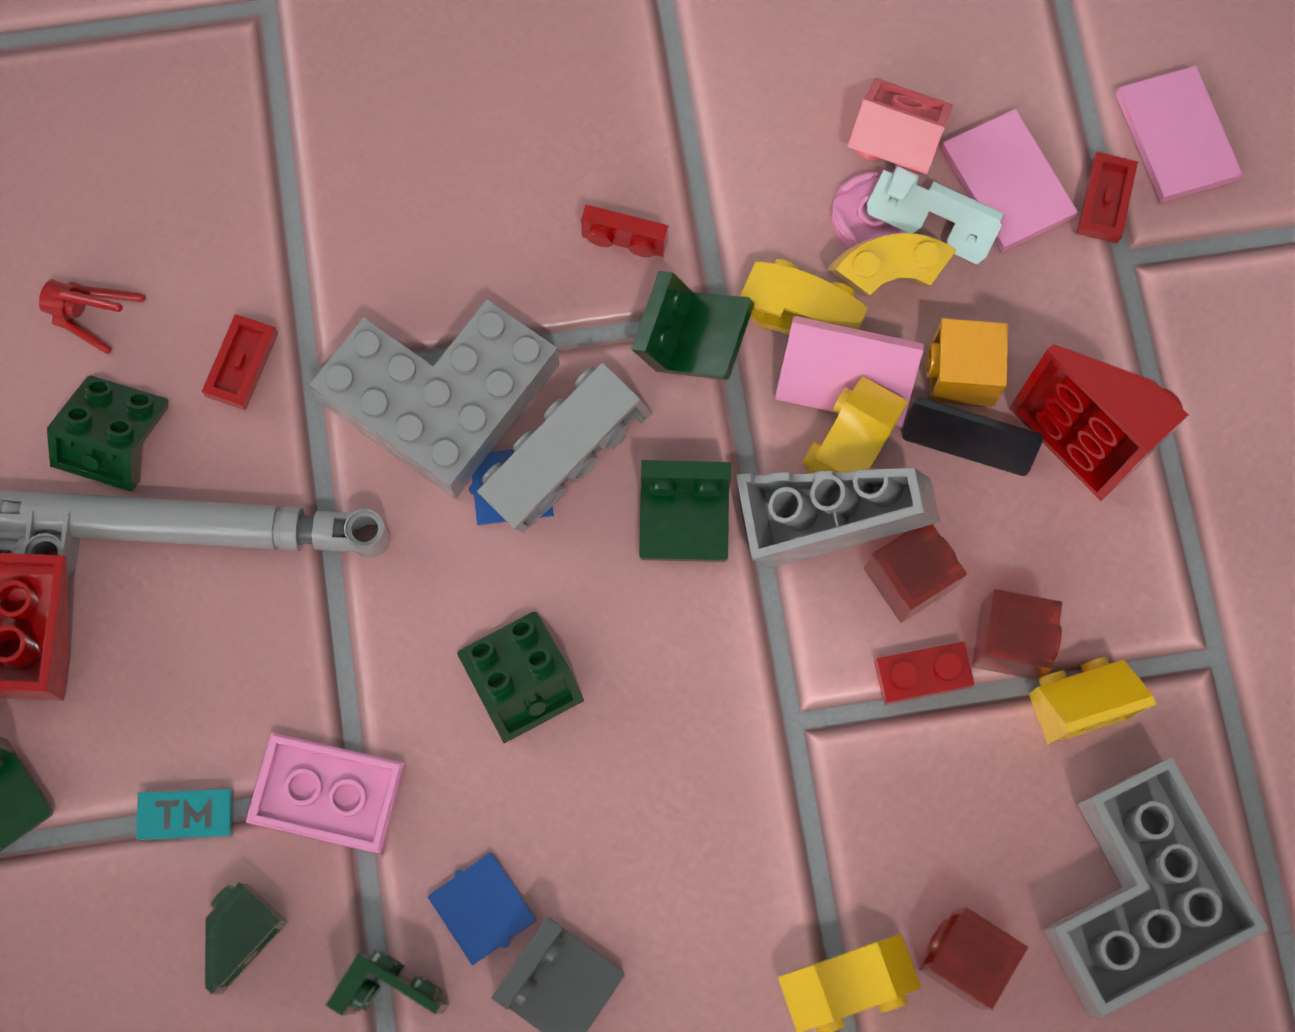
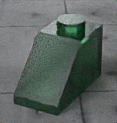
(236, 934)

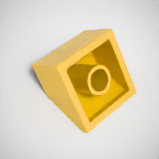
(1088, 699)

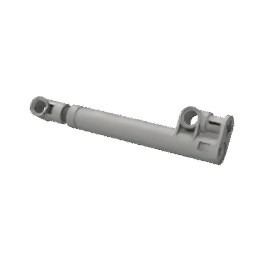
(50, 521)

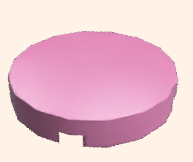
(850, 212)

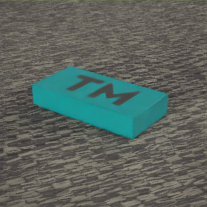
(185, 814)

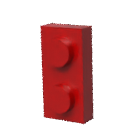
(1107, 197)
(614, 228)
(240, 362)
(924, 673)

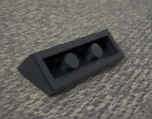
(972, 436)

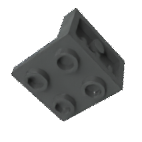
(558, 982)

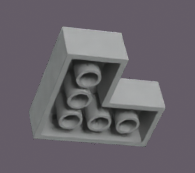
(444, 414)
(1176, 897)

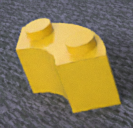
(892, 257)
(785, 292)
(859, 431)
(850, 983)

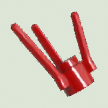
(69, 301)

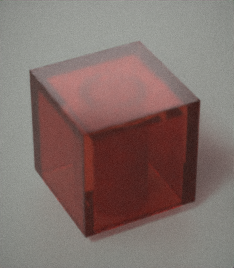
(914, 571)
(1017, 634)
(972, 958)

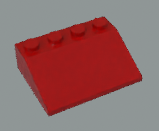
(1096, 416)
(33, 626)

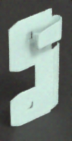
(915, 203)

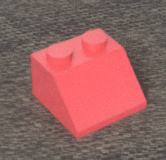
(899, 126)

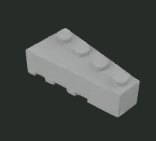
(562, 447)
(828, 511)

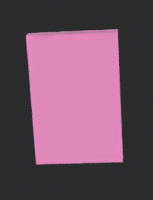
(1178, 134)
(1009, 173)
(829, 357)
(326, 793)

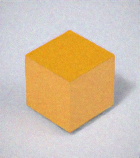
(968, 362)

